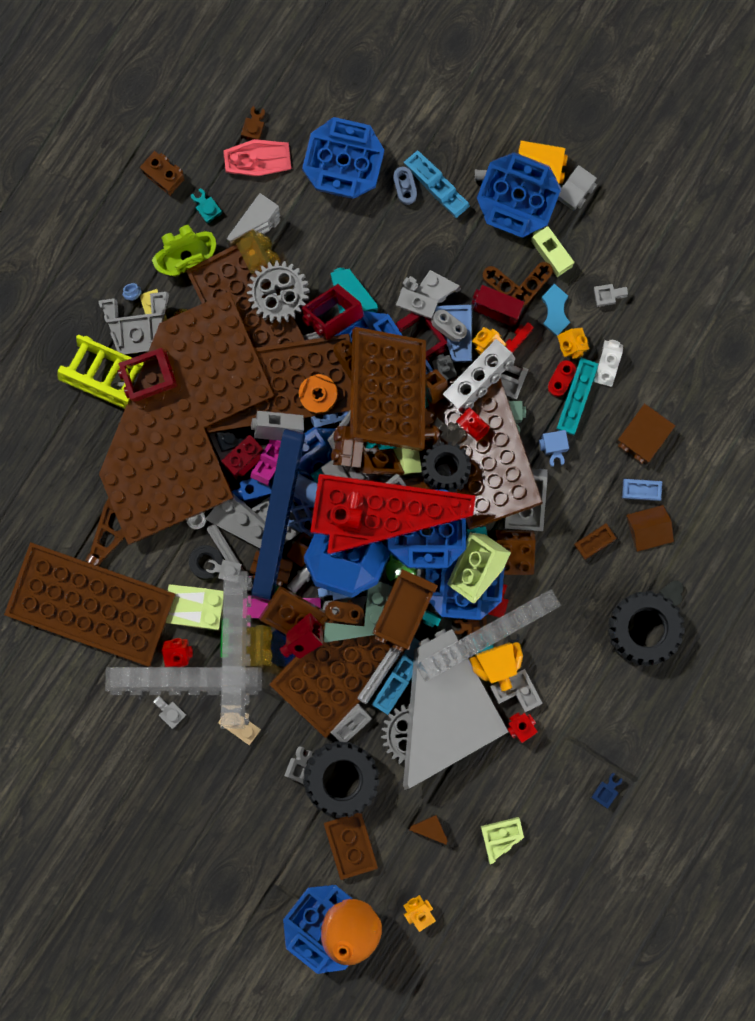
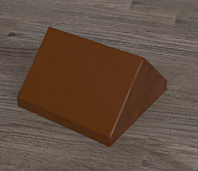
(379, 462)
(650, 528)

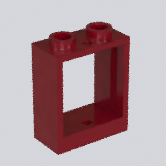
(324, 302)
(497, 305)
(412, 318)
(166, 370)
(242, 463)

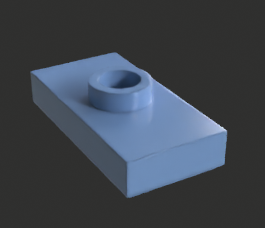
(642, 489)

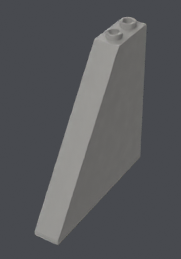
(446, 715)

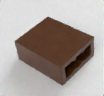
(645, 434)

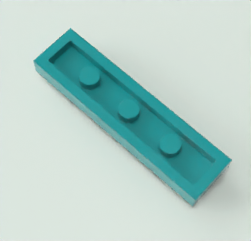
(577, 396)

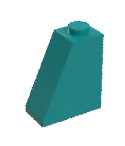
(350, 283)

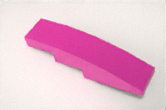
(267, 464)

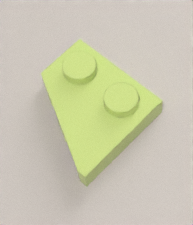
(501, 836)

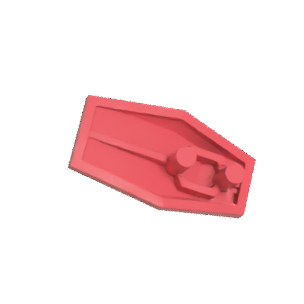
(257, 158)

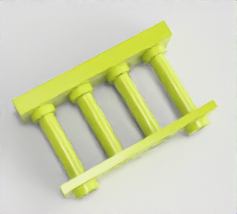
(87, 383)

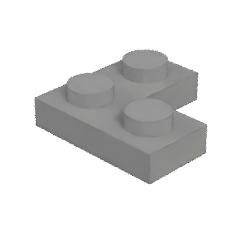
(522, 688)

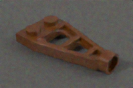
(103, 526)

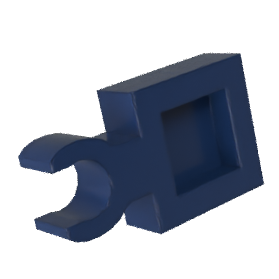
(605, 792)

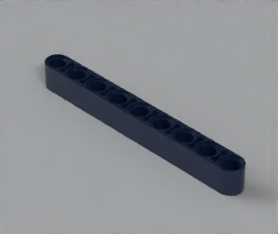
(278, 514)

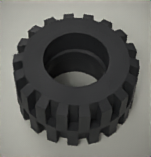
(448, 453)

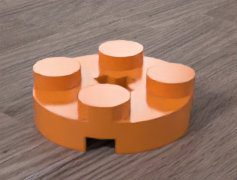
(313, 384)

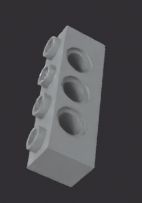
(480, 366)

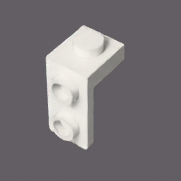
(609, 362)

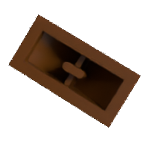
(430, 828)

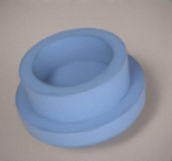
(131, 291)

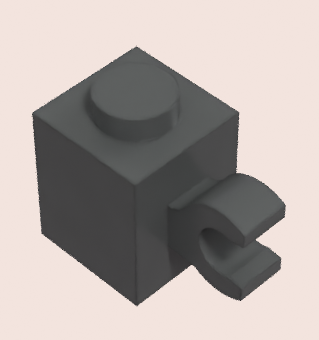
(444, 366)

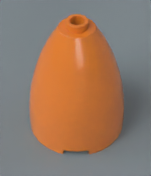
(350, 932)

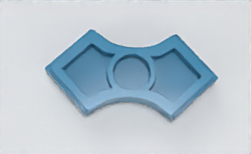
(554, 301)

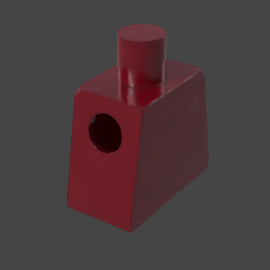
(303, 637)

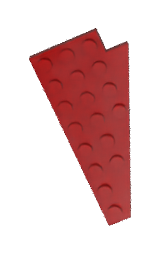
(385, 508)

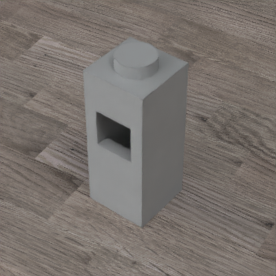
(272, 425)

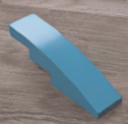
(436, 184)
(397, 680)

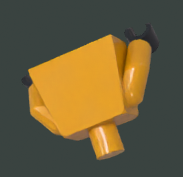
(499, 663)

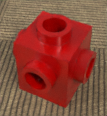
(177, 652)
(529, 729)

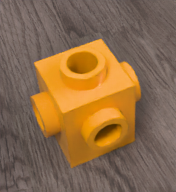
(485, 338)
(573, 342)
(419, 913)

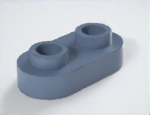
(405, 186)

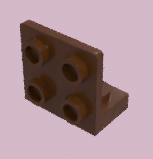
(522, 548)

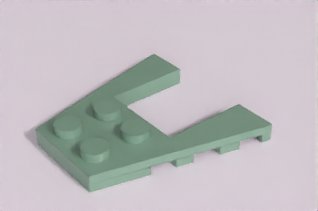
(375, 602)

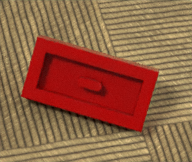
(521, 334)

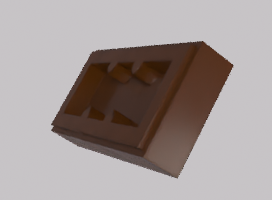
(595, 541)

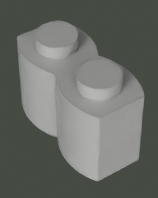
(576, 188)

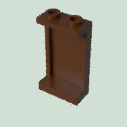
(404, 610)

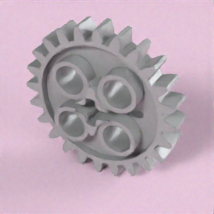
(283, 308)
(392, 730)

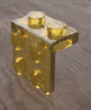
(256, 250)
(260, 646)

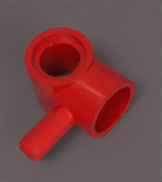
(473, 424)
(353, 515)

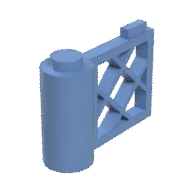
(306, 492)

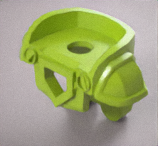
(169, 260)

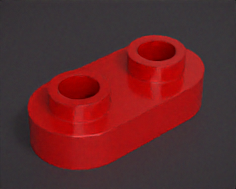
(562, 378)

